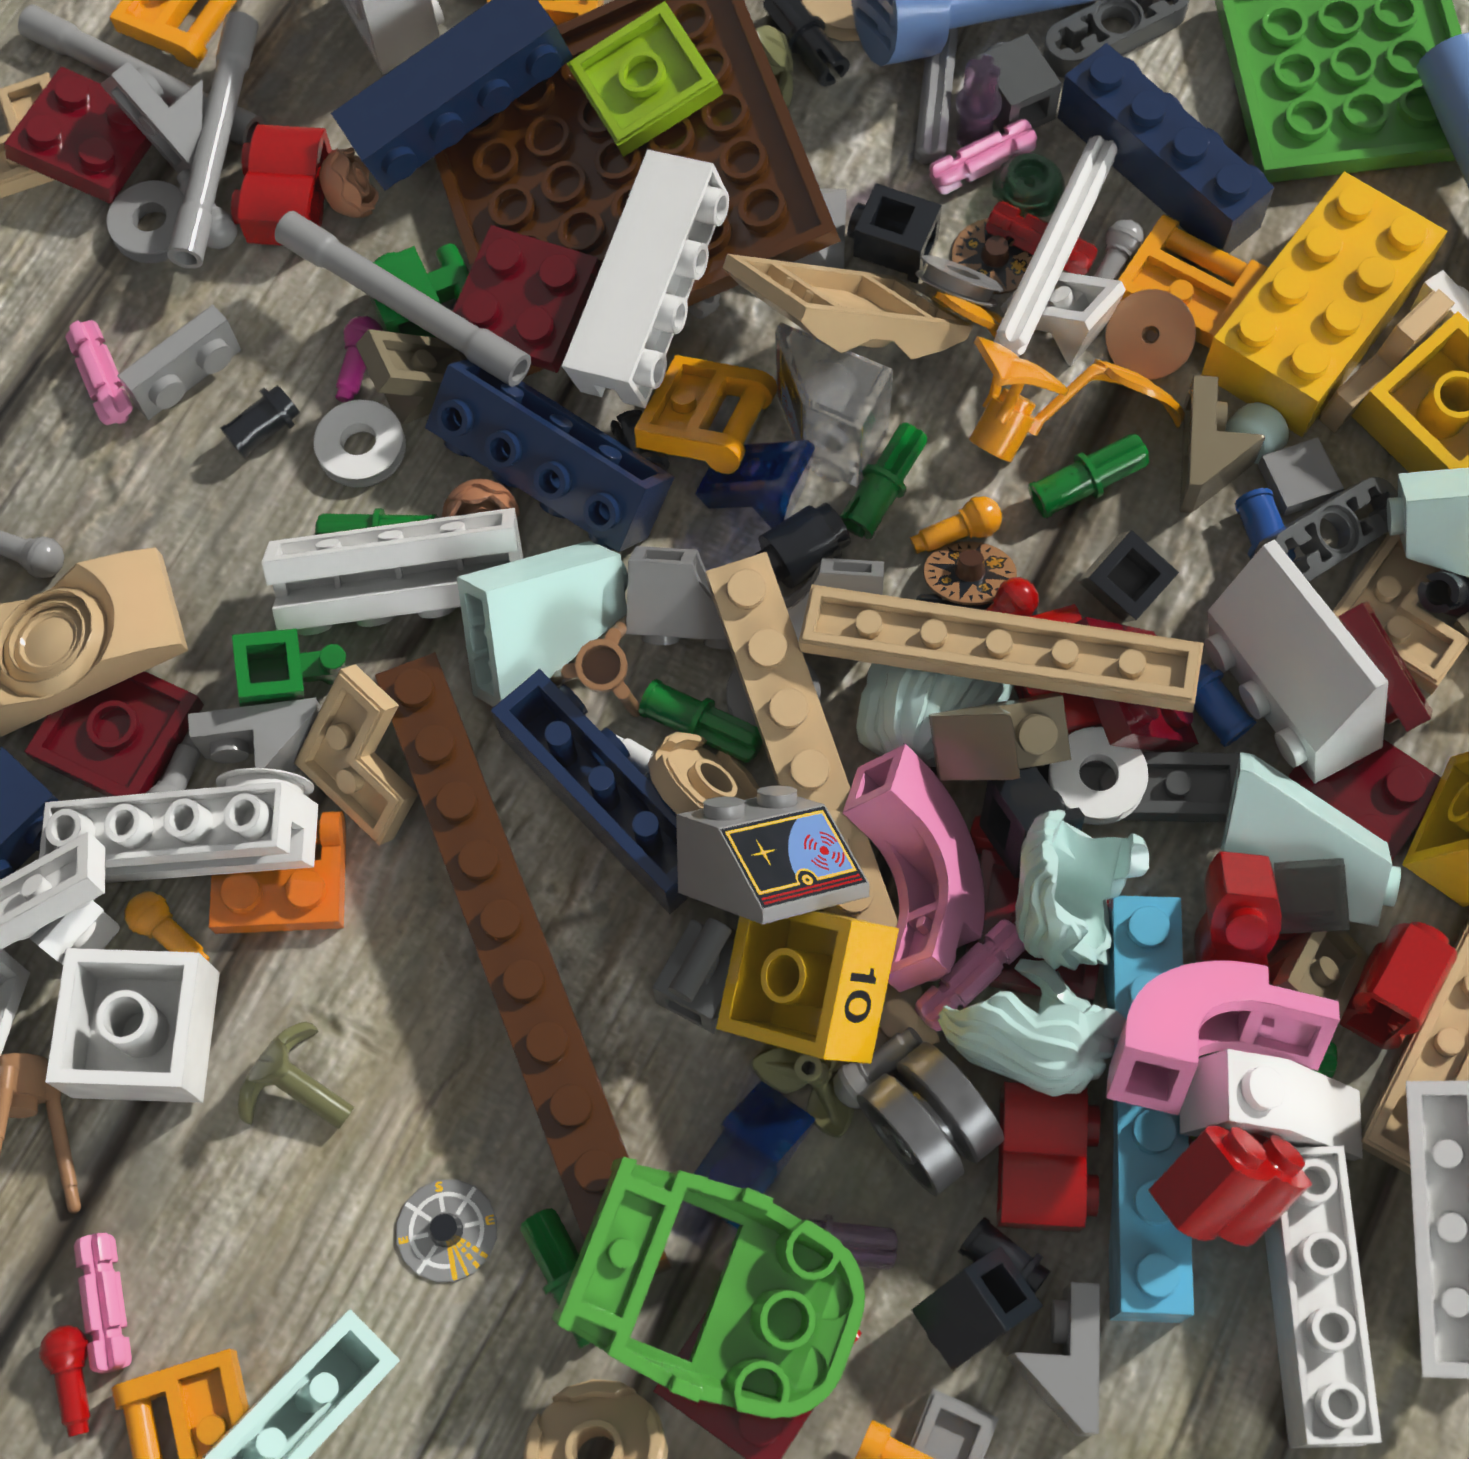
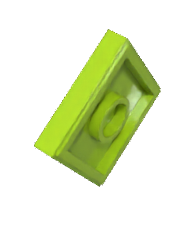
(645, 78)

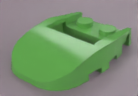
(776, 1316)

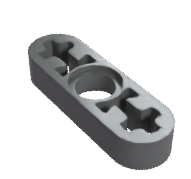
(1074, 28)
(1340, 512)

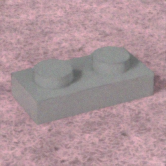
(180, 362)

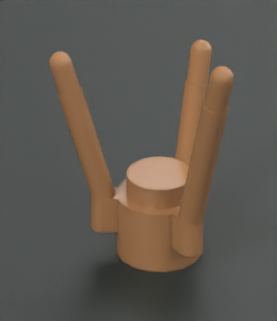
(602, 667)
(20, 1094)

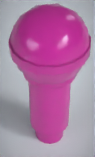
(353, 367)

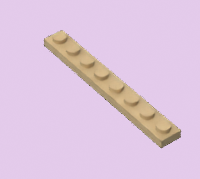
(800, 739)

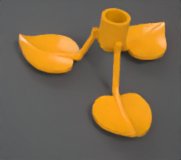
(1008, 414)

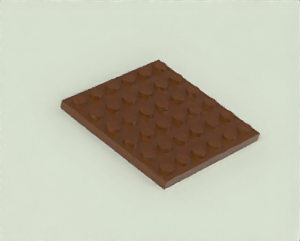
(561, 179)

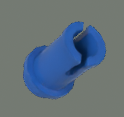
(1259, 517)
(1220, 708)

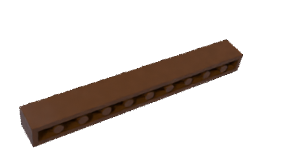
(507, 935)

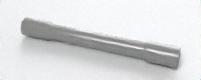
(69, 41)
(194, 216)
(476, 343)

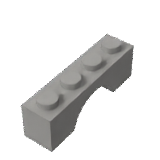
(673, 601)

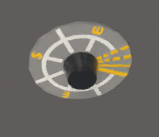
(446, 1230)

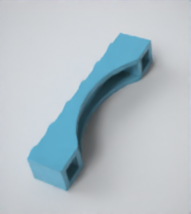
(1146, 1252)

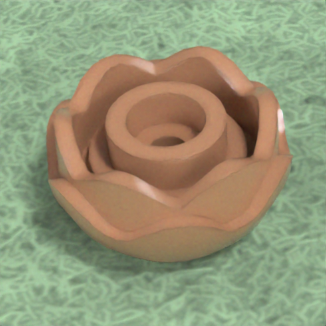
(347, 184)
(478, 496)

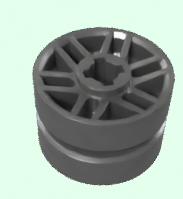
(930, 1118)

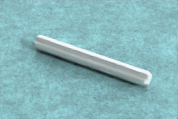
(1056, 245)

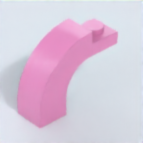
(931, 858)
(1207, 1011)

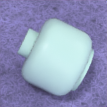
(1263, 420)

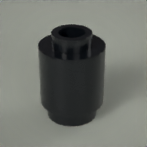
(802, 541)

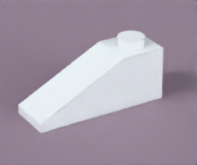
(1271, 1098)

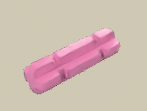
(982, 156)
(98, 372)
(971, 973)
(102, 1303)

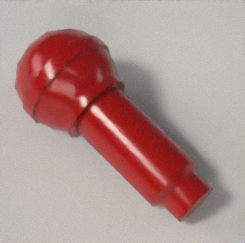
(1015, 597)
(64, 1355)

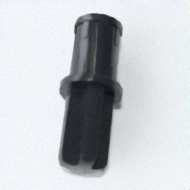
(807, 38)

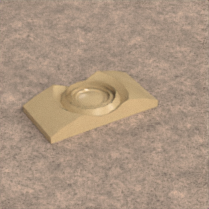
(850, 306)
(86, 635)

